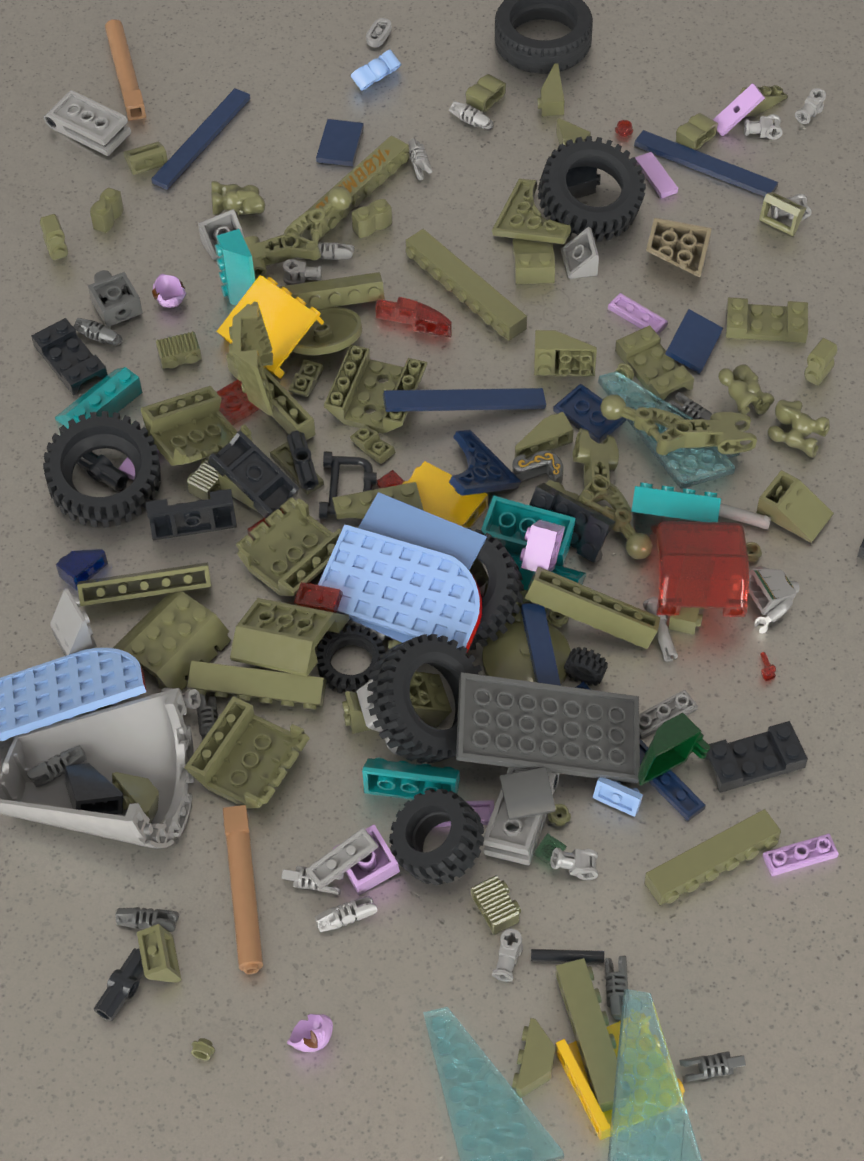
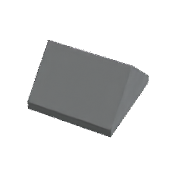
(215, 226)
(581, 256)

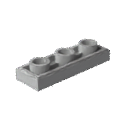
(653, 717)

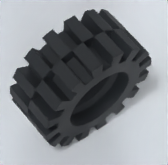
(585, 666)

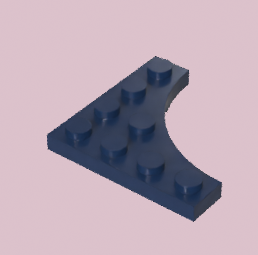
(484, 469)

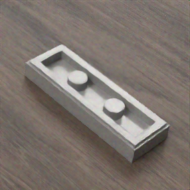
(341, 858)

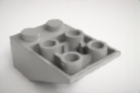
(71, 625)

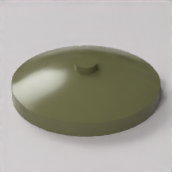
(338, 331)
(510, 653)

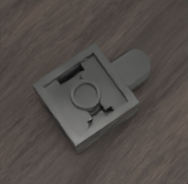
(114, 297)

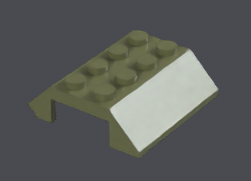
(251, 352)
(189, 426)
(288, 549)
(173, 636)
(245, 755)

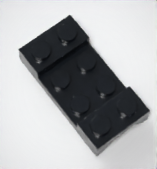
(68, 355)
(254, 474)
(191, 517)
(590, 526)
(756, 757)

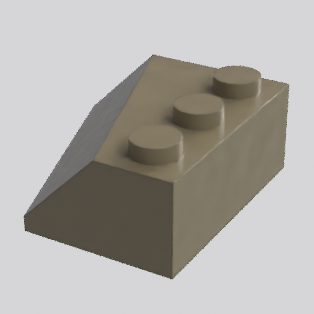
(680, 244)

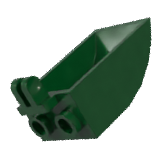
(672, 747)

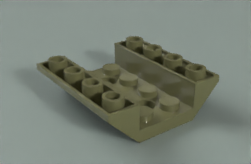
(358, 390)
(282, 636)

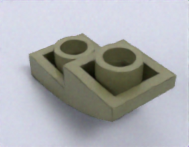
(306, 379)
(372, 445)

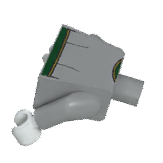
(771, 593)

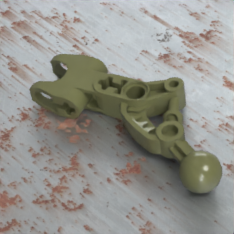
(291, 244)
(683, 433)
(597, 462)

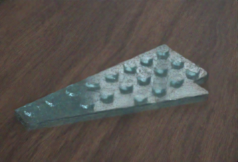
(684, 465)
(647, 1102)
(482, 1106)

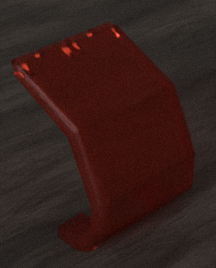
(702, 567)

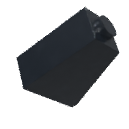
(582, 181)
(92, 791)

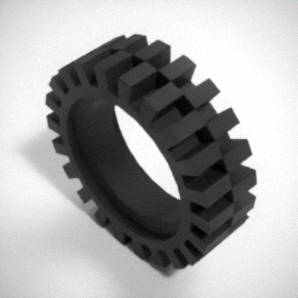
(339, 640)

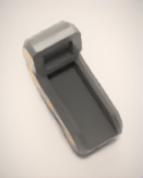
(539, 464)

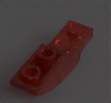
(421, 316)

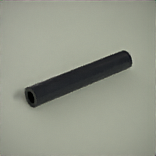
(554, 955)

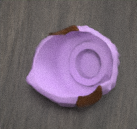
(168, 291)
(312, 1033)

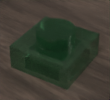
(546, 847)

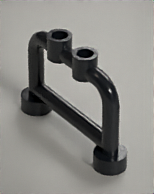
(334, 463)

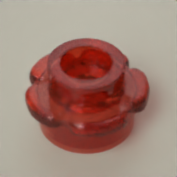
(624, 128)

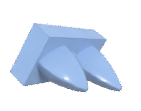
(618, 796)

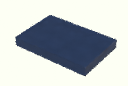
(340, 142)
(694, 341)
(584, 412)

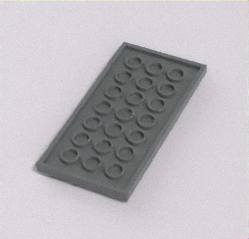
(548, 727)

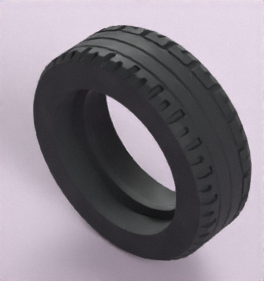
(541, 55)

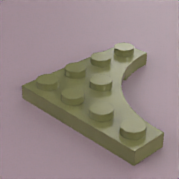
(524, 221)
(357, 504)

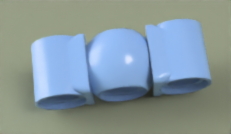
(375, 70)

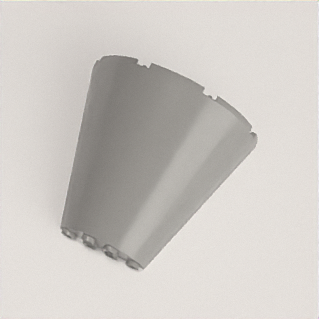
(131, 738)

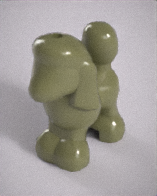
(242, 199)
(745, 389)
(802, 426)

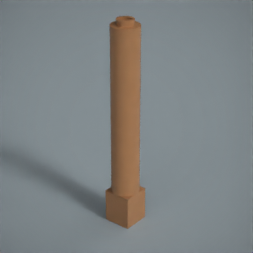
(125, 71)
(243, 889)

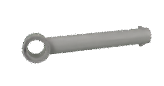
(740, 514)

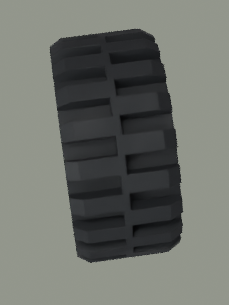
(456, 851)

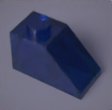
(81, 565)

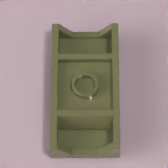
(767, 321)
(650, 364)

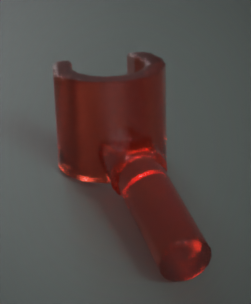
(769, 671)

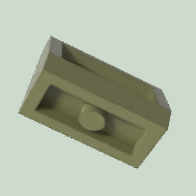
(146, 157)
(786, 205)
(158, 954)

